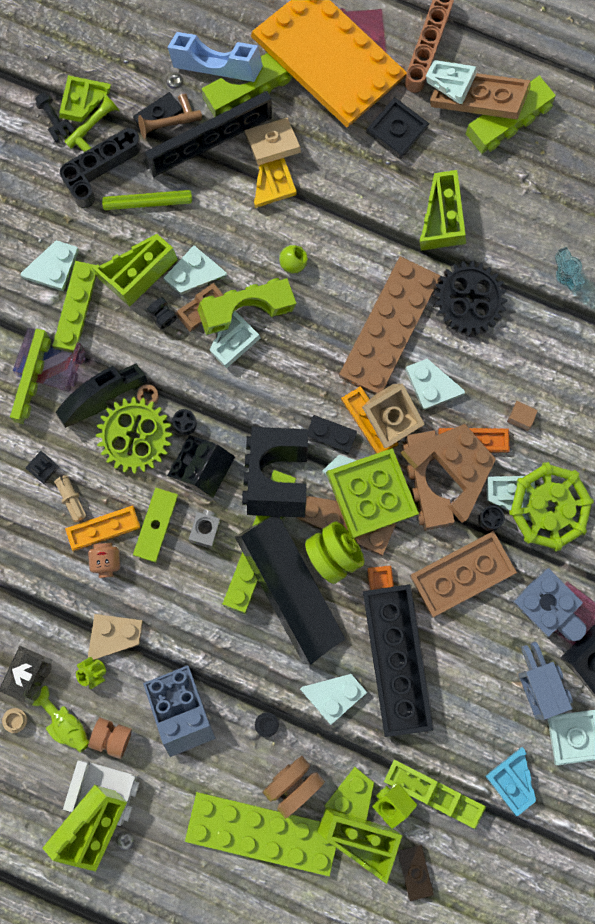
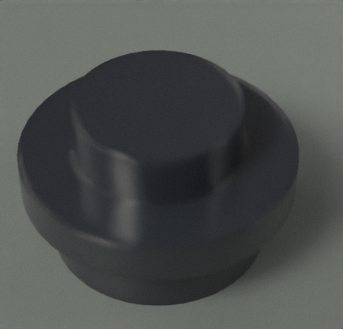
(266, 724)

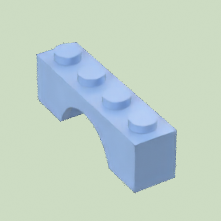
(191, 54)

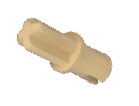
(70, 498)

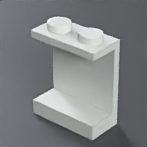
(91, 774)

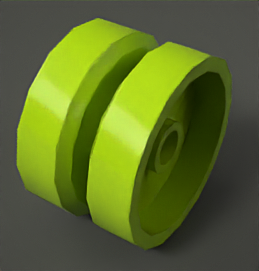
(334, 552)

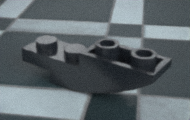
(91, 396)

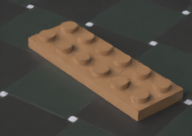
(389, 326)

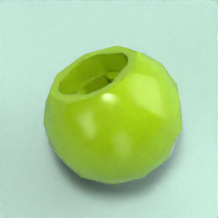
(293, 259)

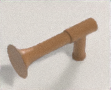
(187, 117)

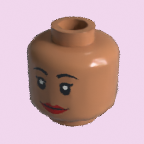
(104, 559)

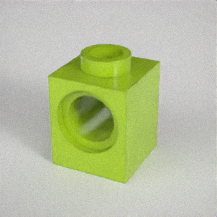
(394, 805)

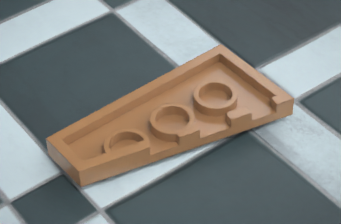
(323, 512)

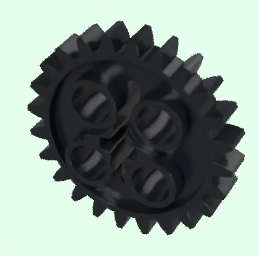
(469, 278)

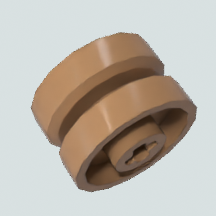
(291, 784)

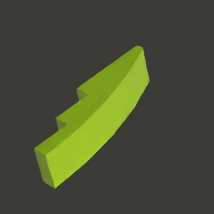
(435, 794)

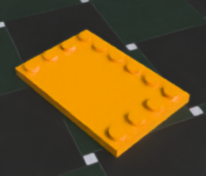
(329, 56)

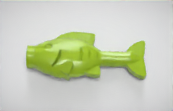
(65, 726)

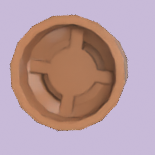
(110, 738)

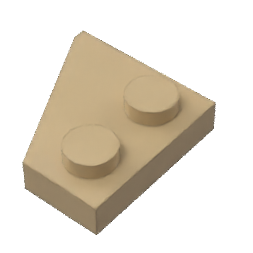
(113, 635)

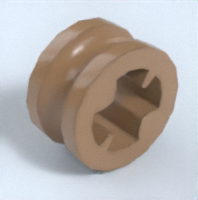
(140, 394)

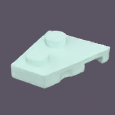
(52, 266)
(193, 271)
(234, 341)
(334, 696)

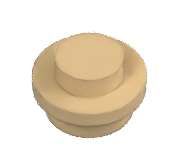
(14, 720)

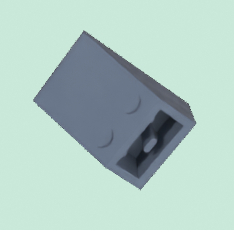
(179, 711)

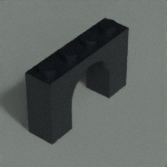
(267, 496)

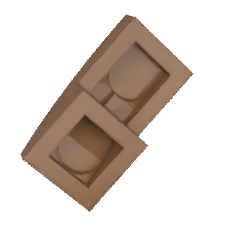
(189, 315)

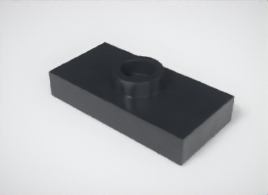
(161, 108)

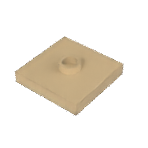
(272, 141)

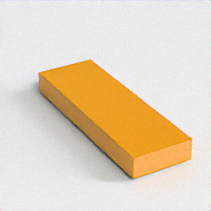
(354, 402)
(102, 528)

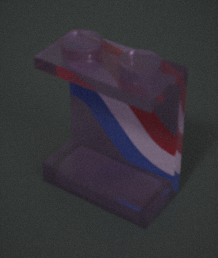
(59, 365)

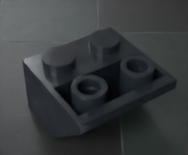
(201, 466)

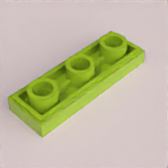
(159, 511)

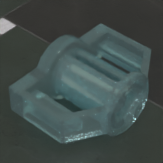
(570, 268)

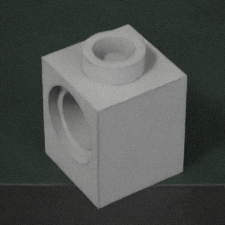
(205, 540)

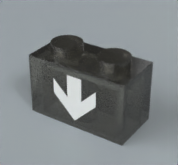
(26, 675)

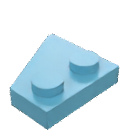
(513, 782)

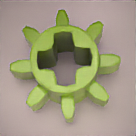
(90, 672)

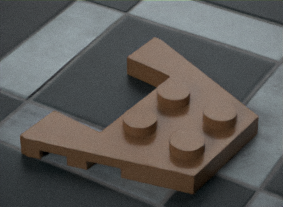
(462, 458)

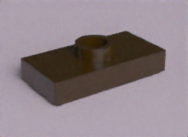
(415, 872)

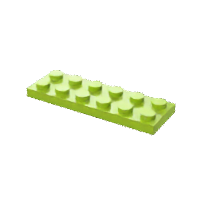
(259, 834)

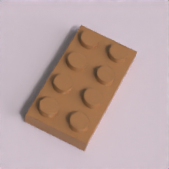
(488, 96)
(462, 574)

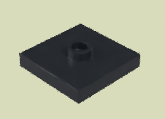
(397, 127)

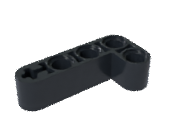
(103, 164)

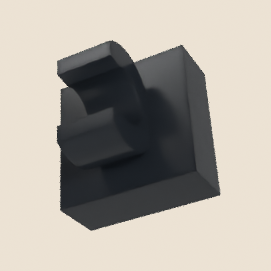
(42, 467)

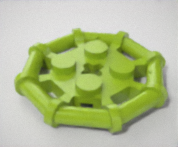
(564, 509)

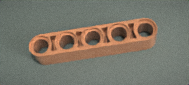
(426, 48)

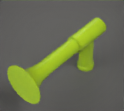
(76, 137)

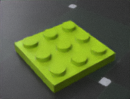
(372, 493)

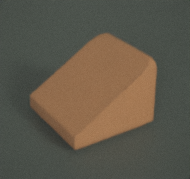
(522, 416)

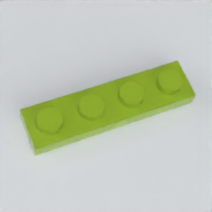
(75, 307)
(28, 385)

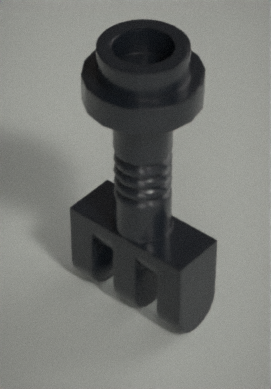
(44, 102)

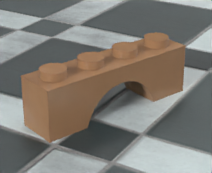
(433, 508)

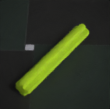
(147, 200)

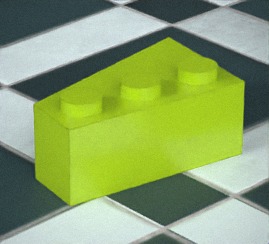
(444, 213)
(137, 269)
(87, 829)
(362, 840)

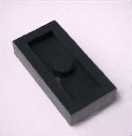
(331, 434)

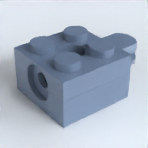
(551, 606)
(543, 685)

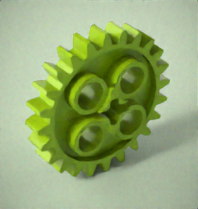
(113, 430)

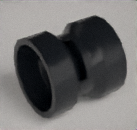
(161, 313)
(494, 516)

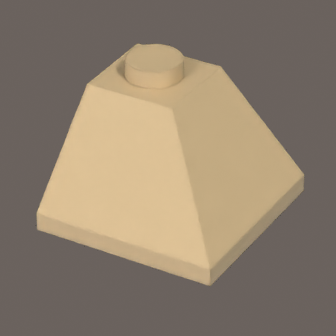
(392, 414)

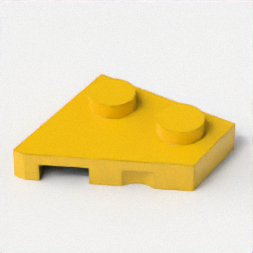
(273, 183)

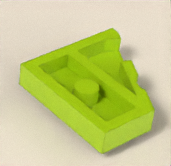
(81, 98)
(352, 795)

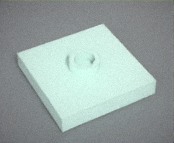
(573, 737)

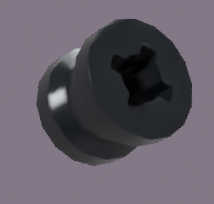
(184, 417)

